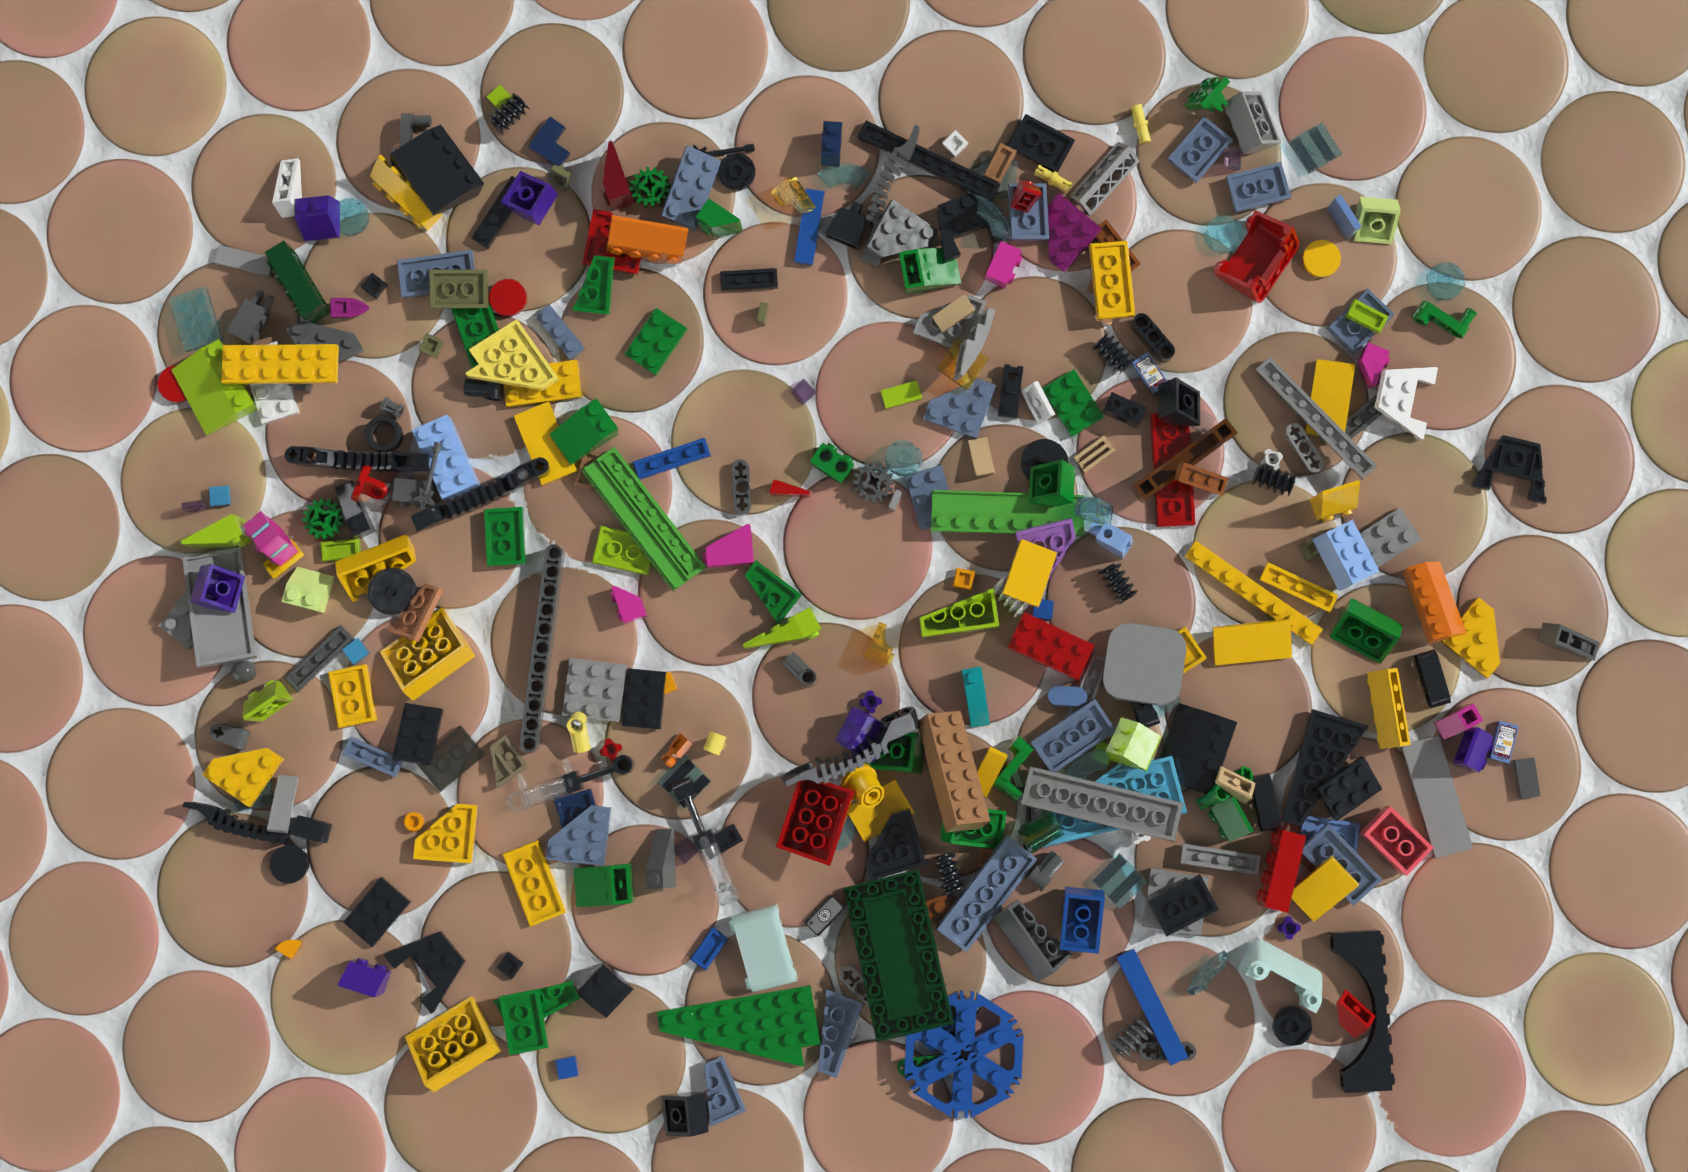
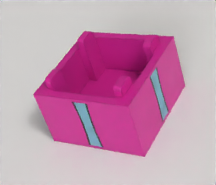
(269, 538)

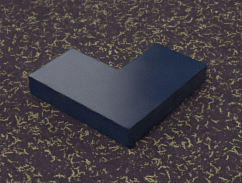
(545, 143)

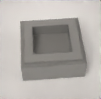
(894, 500)

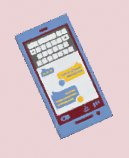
(1149, 372)
(1503, 742)

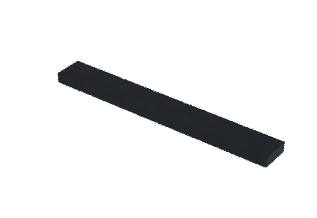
(931, 162)

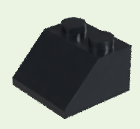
(1178, 403)
(605, 990)
(685, 1114)

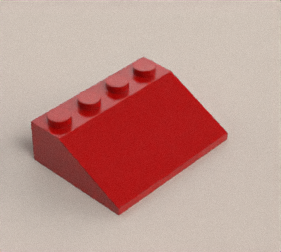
(815, 820)

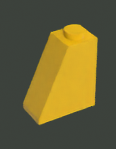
(990, 768)

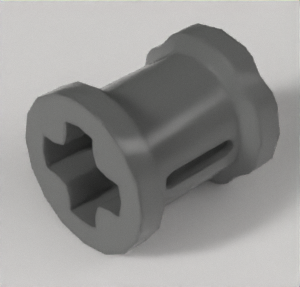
(392, 408)

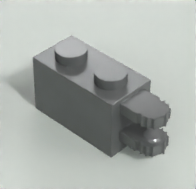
(251, 318)
(406, 490)

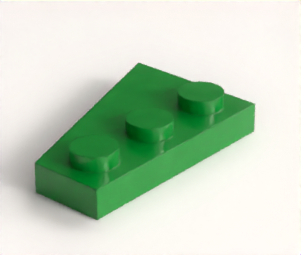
(597, 289)
(772, 590)

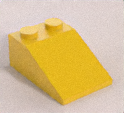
(1336, 501)

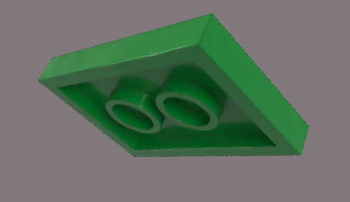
(656, 341)
(1072, 403)
(505, 536)
(524, 1021)

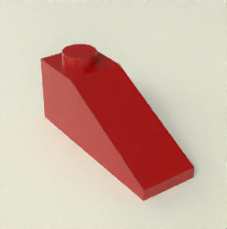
(1025, 196)

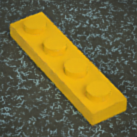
(1298, 587)

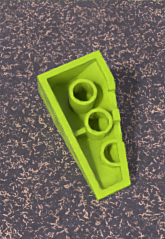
(798, 627)

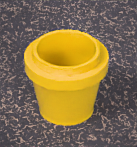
(865, 784)

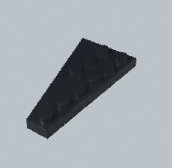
(1321, 755)

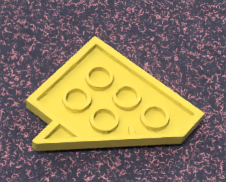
(512, 360)

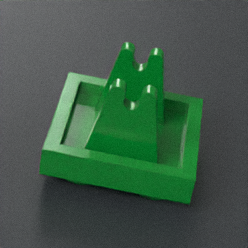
(1208, 95)

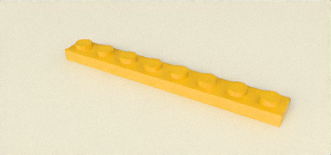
(1252, 592)

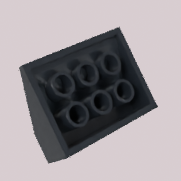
(437, 170)
(1198, 746)

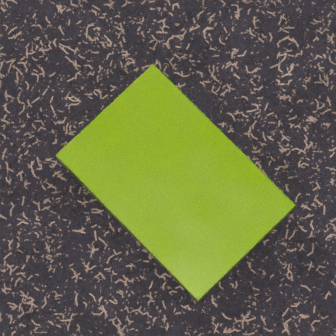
(619, 551)

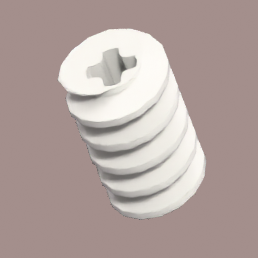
(1015, 604)

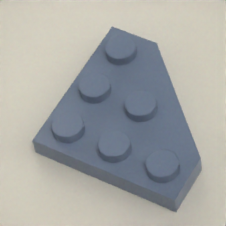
(961, 408)
(583, 838)

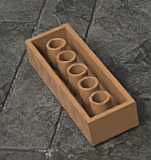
(953, 771)

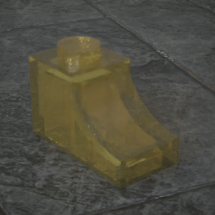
(792, 193)
(878, 650)

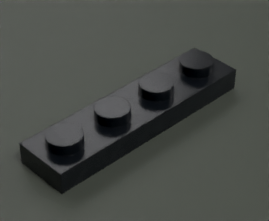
(494, 220)

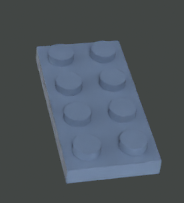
(690, 187)
(415, 271)
(1073, 736)
(1329, 842)

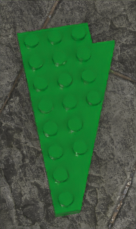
(758, 1024)

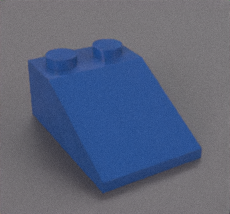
(1082, 919)

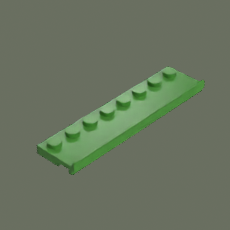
(994, 512)
(643, 519)

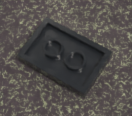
(1041, 143)
(644, 699)
(418, 734)
(1348, 788)
(1183, 905)
(377, 912)

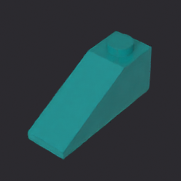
(975, 696)

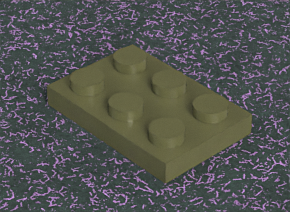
(458, 288)

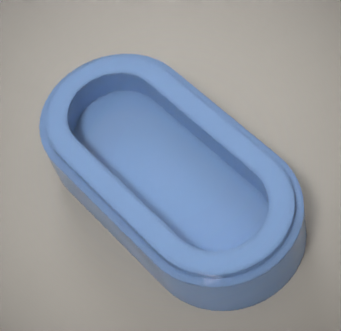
(1067, 696)

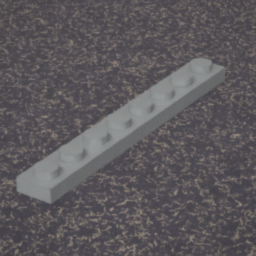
(1316, 418)

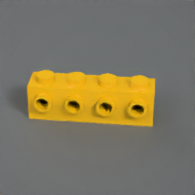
(1388, 708)

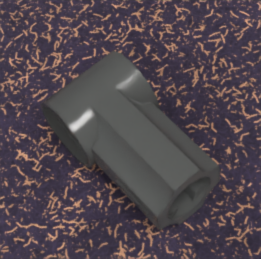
(799, 669)
(1043, 873)

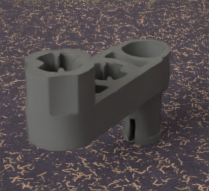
(407, 124)

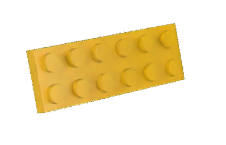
(280, 364)

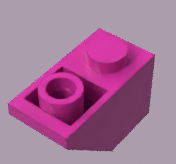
(1372, 362)
(629, 605)
(1458, 721)

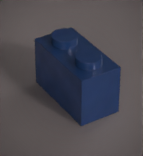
(831, 143)

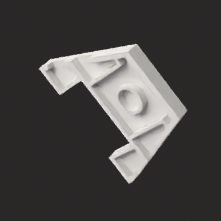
(1397, 396)

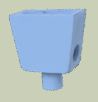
(1118, 543)

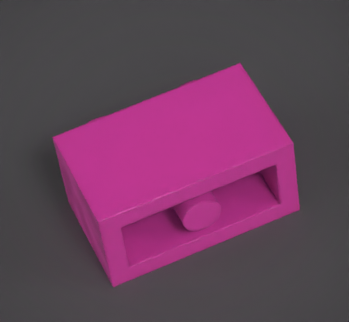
(1003, 264)

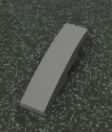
(971, 347)

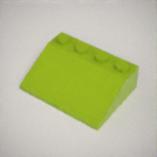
(211, 400)

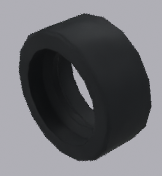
(383, 420)

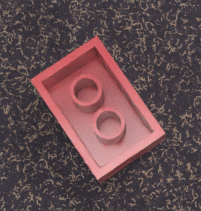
(1396, 840)

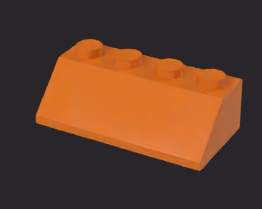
(646, 239)
(1433, 602)

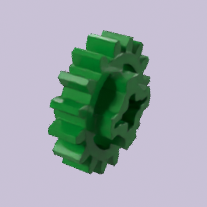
(642, 188)
(316, 521)

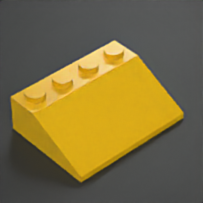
(429, 661)
(452, 1044)

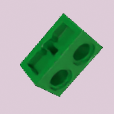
(829, 466)

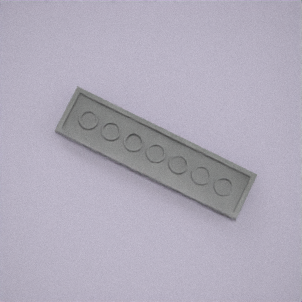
(1102, 804)

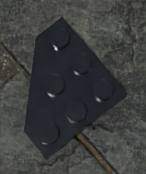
(896, 847)

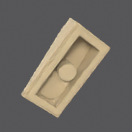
(953, 313)
(981, 457)
(1235, 785)

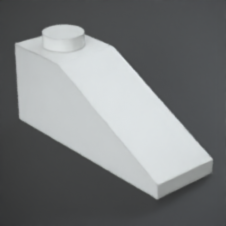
(287, 187)

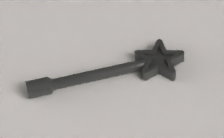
(425, 495)

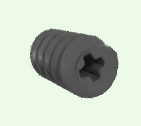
(1130, 1037)

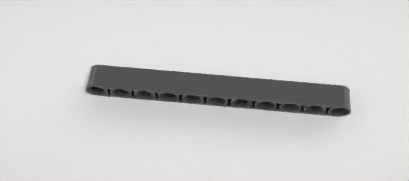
(538, 639)

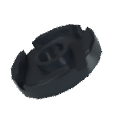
(737, 172)
(289, 864)
(1292, 1025)

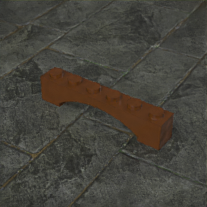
(1191, 455)

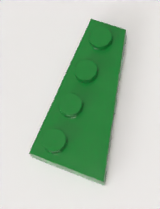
(553, 997)

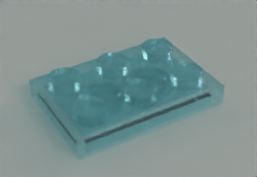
(195, 319)

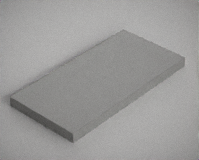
(217, 634)

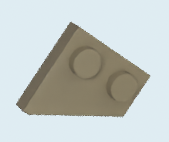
(506, 761)

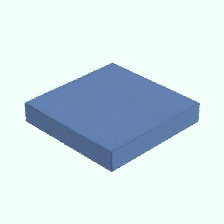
(1343, 217)

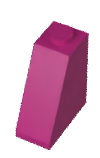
(731, 550)

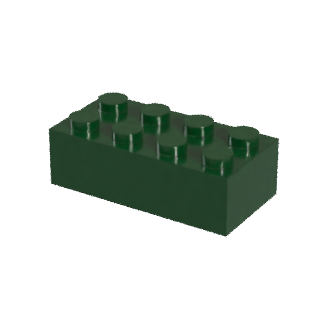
(297, 282)

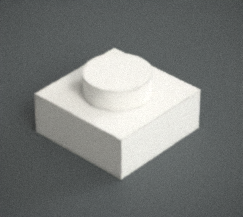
(955, 144)

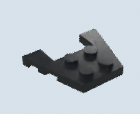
(958, 219)
(1515, 459)
(437, 960)

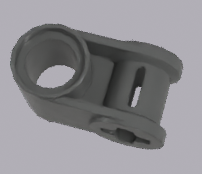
(233, 736)

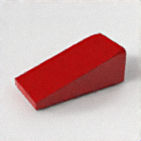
(784, 489)

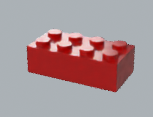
(1050, 646)
(1281, 870)

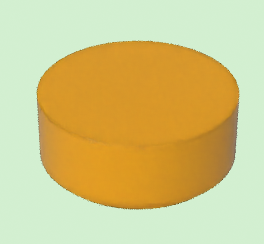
(413, 821)

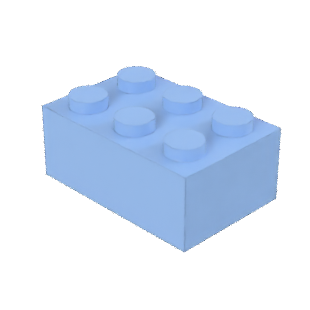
(1345, 555)

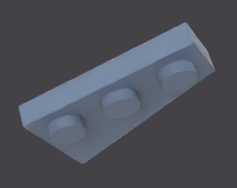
(722, 1092)

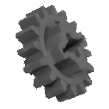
(864, 486)

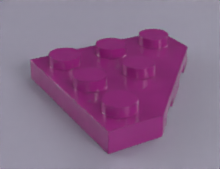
(1068, 232)

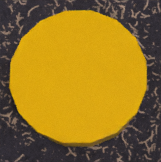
(1321, 258)

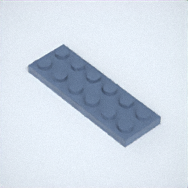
(986, 893)

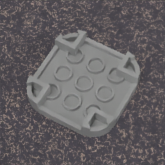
(1144, 664)

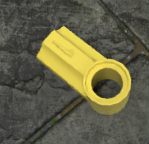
(579, 734)
(715, 743)

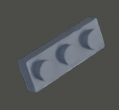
(560, 332)
(372, 756)

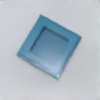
(220, 496)
(356, 651)

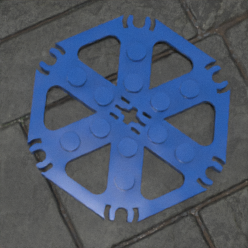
(980, 1064)

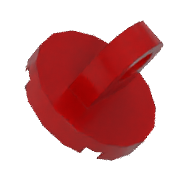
(366, 485)

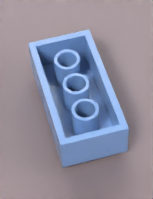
(453, 469)

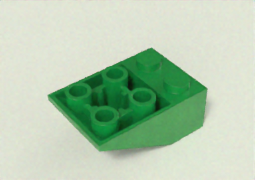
(926, 270)
(604, 885)

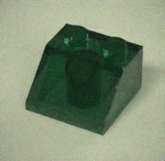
(1040, 832)

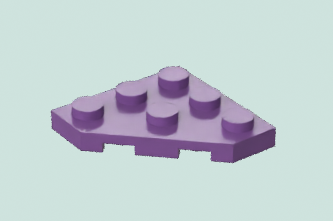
(1053, 536)

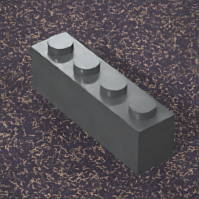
(1031, 940)

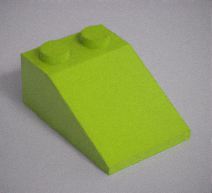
(221, 534)
(266, 702)

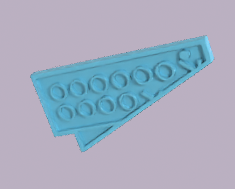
(1158, 781)

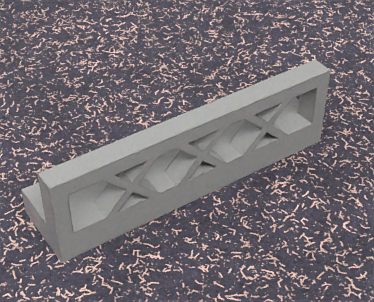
(1103, 174)

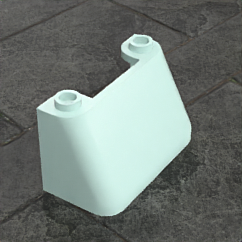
(763, 948)
(1263, 957)

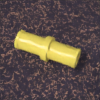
(1140, 124)
(1053, 178)

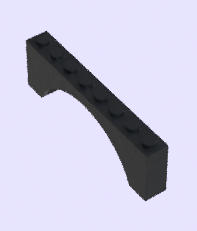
(1372, 1066)

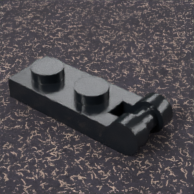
(1010, 392)

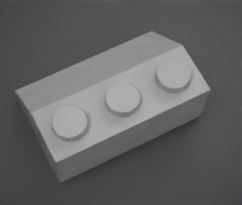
(1252, 122)

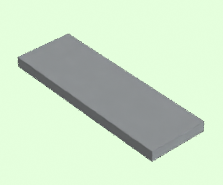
(1436, 796)

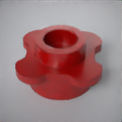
(610, 744)

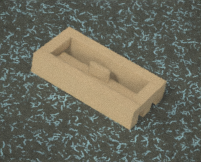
(1107, 444)

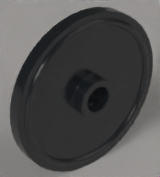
(1041, 452)
(391, 591)

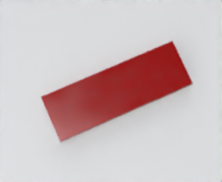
(1175, 501)

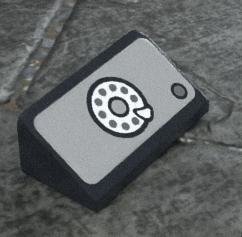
(824, 915)

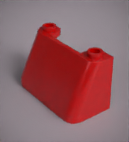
(1259, 257)

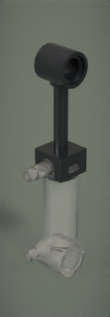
(562, 785)
(707, 846)

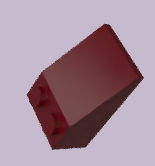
(616, 187)

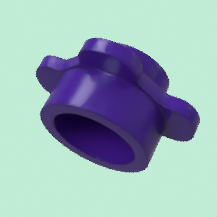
(865, 701)
(1293, 930)

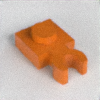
(677, 749)

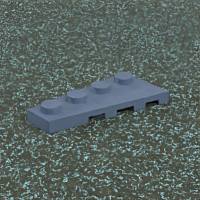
(839, 1024)

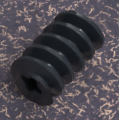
(508, 112)
(1113, 354)
(1274, 479)
(1118, 582)
(948, 873)

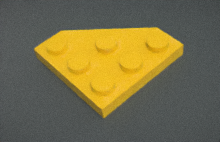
(1480, 642)
(244, 773)
(449, 837)

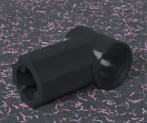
(482, 388)

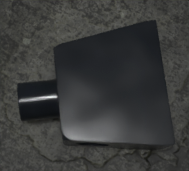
(847, 226)

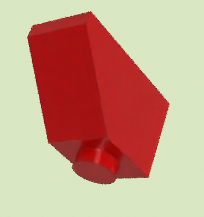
(1353, 1014)

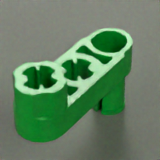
(1428, 312)
(1002, 783)
(1218, 794)

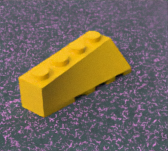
(401, 192)
(359, 568)

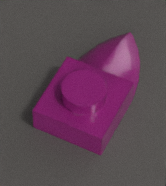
(346, 307)

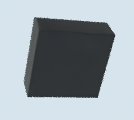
(374, 286)
(510, 965)

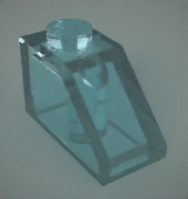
(1093, 510)

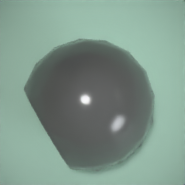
(243, 671)

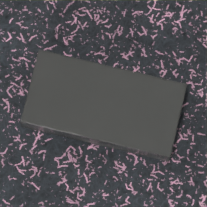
(1526, 778)

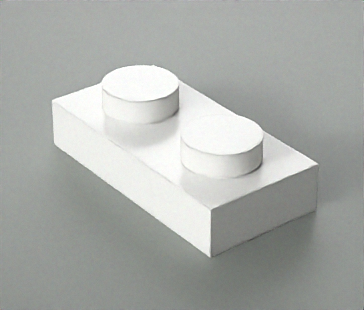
(1037, 402)

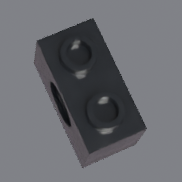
(1124, 410)

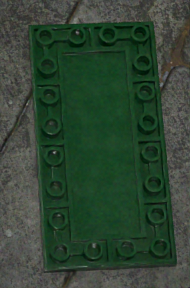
(898, 956)

